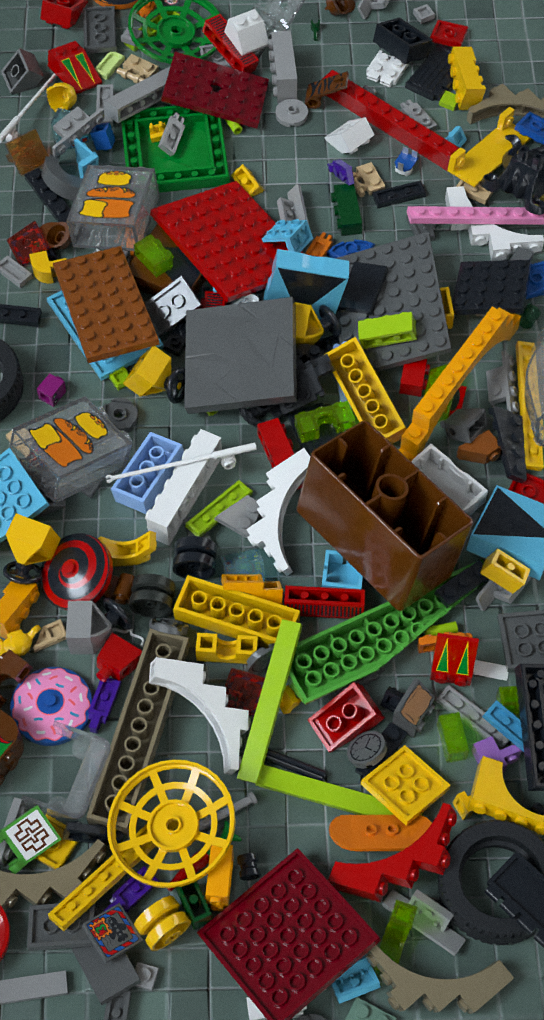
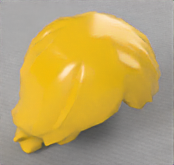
(61, 96)

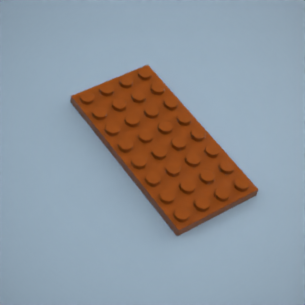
(105, 304)

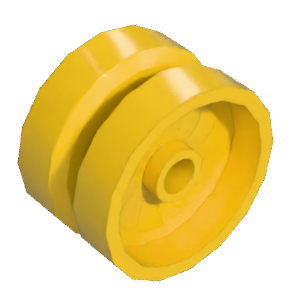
(162, 923)

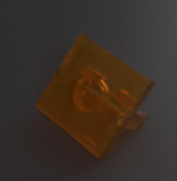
(26, 152)

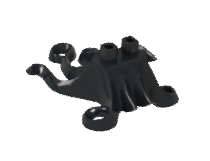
(521, 175)

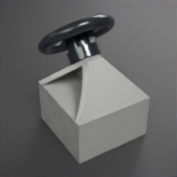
(89, 627)

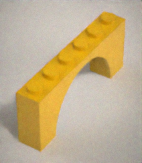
(493, 799)

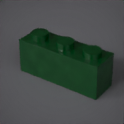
(346, 209)

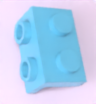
(356, 981)

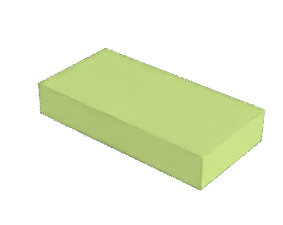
(109, 64)

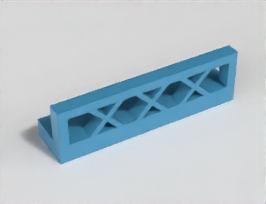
(505, 723)

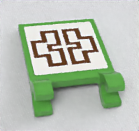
(29, 837)

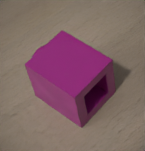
(51, 389)

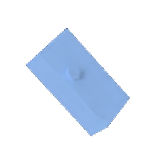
(142, 489)

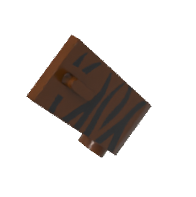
(323, 87)

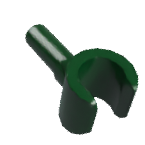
(315, 27)

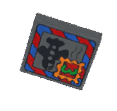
(112, 933)

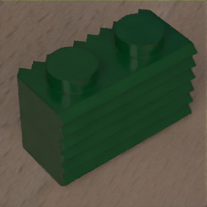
(194, 904)

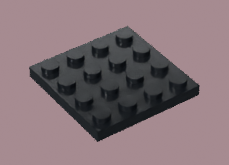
(491, 284)

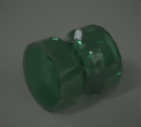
(529, 316)

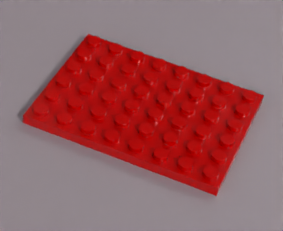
(223, 238)

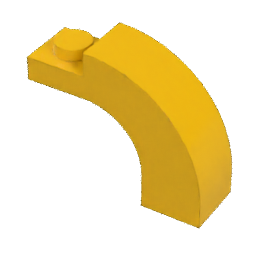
(131, 552)

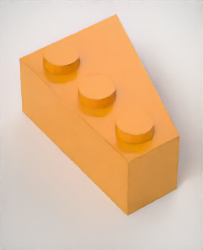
(16, 605)

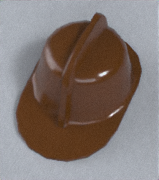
(340, 7)
(56, 234)

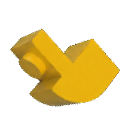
(42, 267)

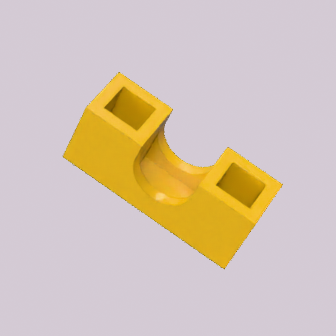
(212, 649)

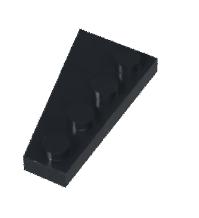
(511, 441)

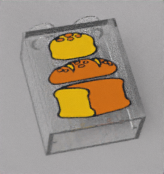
(113, 207)
(71, 448)

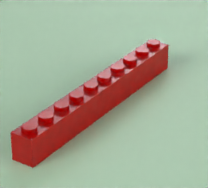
(394, 123)

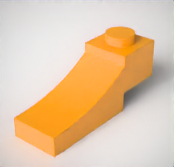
(253, 585)

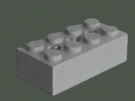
(282, 65)

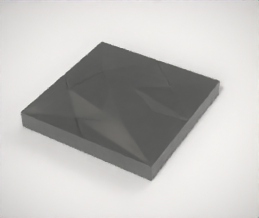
(240, 356)

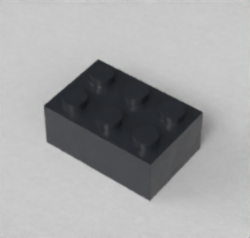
(402, 40)

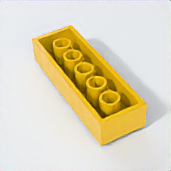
(365, 390)
(231, 611)

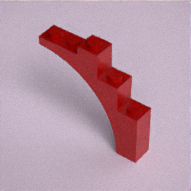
(402, 869)

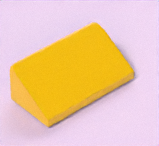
(247, 180)

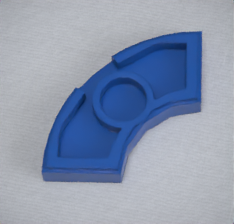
(346, 248)

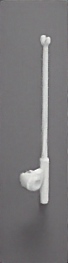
(9, 132)
(226, 456)

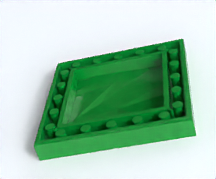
(199, 157)

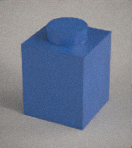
(103, 136)

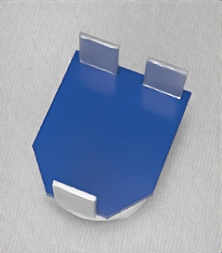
(405, 162)

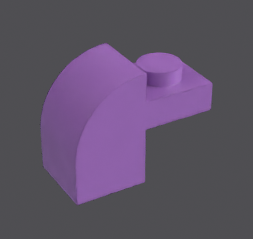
(489, 748)

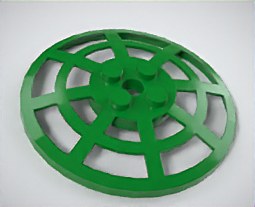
(167, 25)

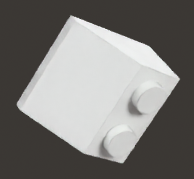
(247, 32)
(350, 135)

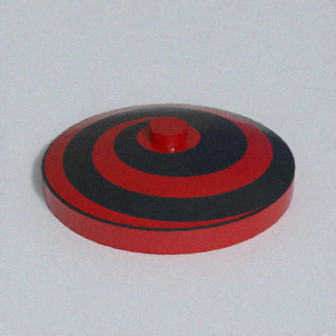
(77, 571)

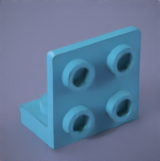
(84, 157)
(294, 233)

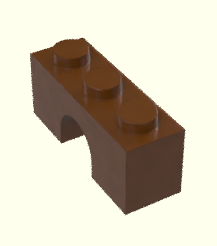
(12, 668)

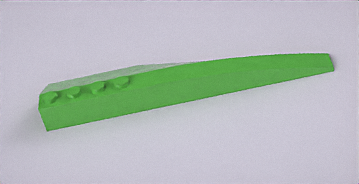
(361, 645)

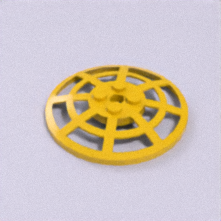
(165, 813)

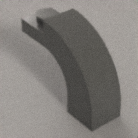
(58, 180)

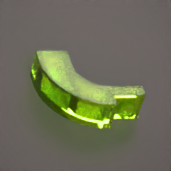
(397, 930)

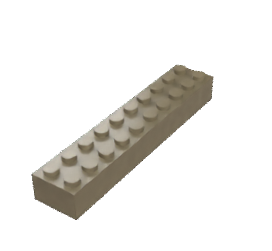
(137, 730)

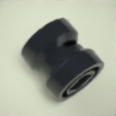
(248, 866)

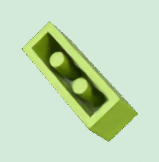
(387, 330)

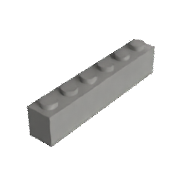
(136, 97)

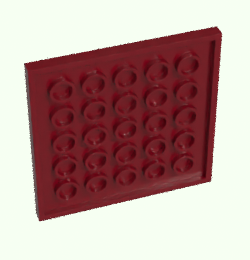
(288, 937)

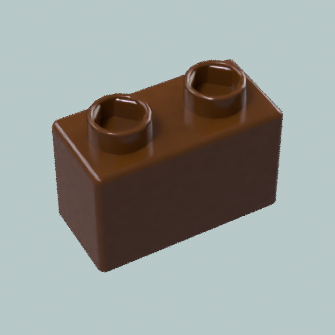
(383, 514)

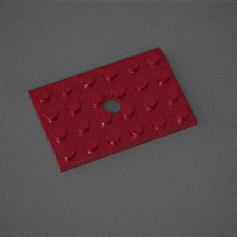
(191, 83)

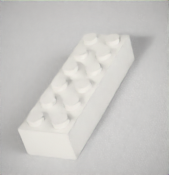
(183, 488)

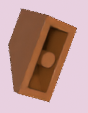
(481, 450)

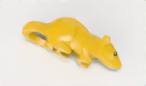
(18, 641)

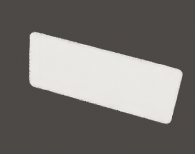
(490, 670)

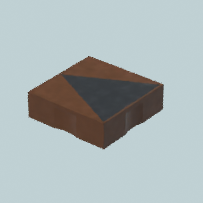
(182, 266)

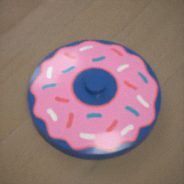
(49, 697)

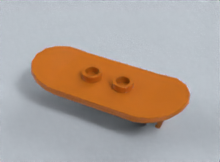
(376, 832)

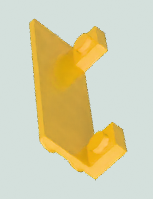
(487, 154)

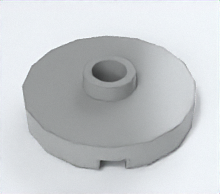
(291, 112)

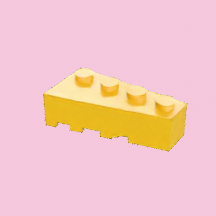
(466, 77)

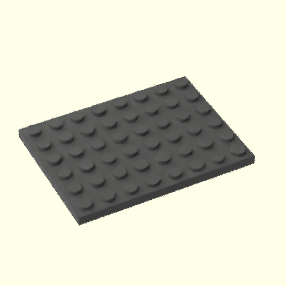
(408, 287)

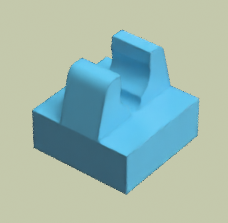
(457, 136)

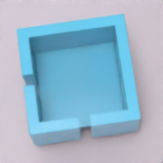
(338, 574)

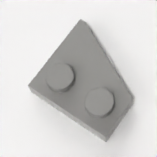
(240, 515)

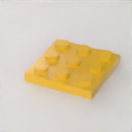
(405, 785)

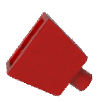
(117, 659)

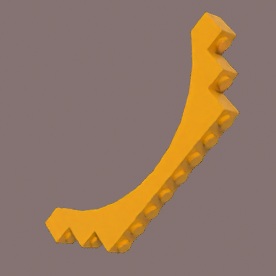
(492, 329)

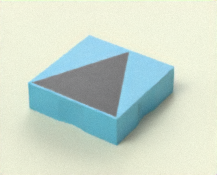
(307, 279)
(514, 527)

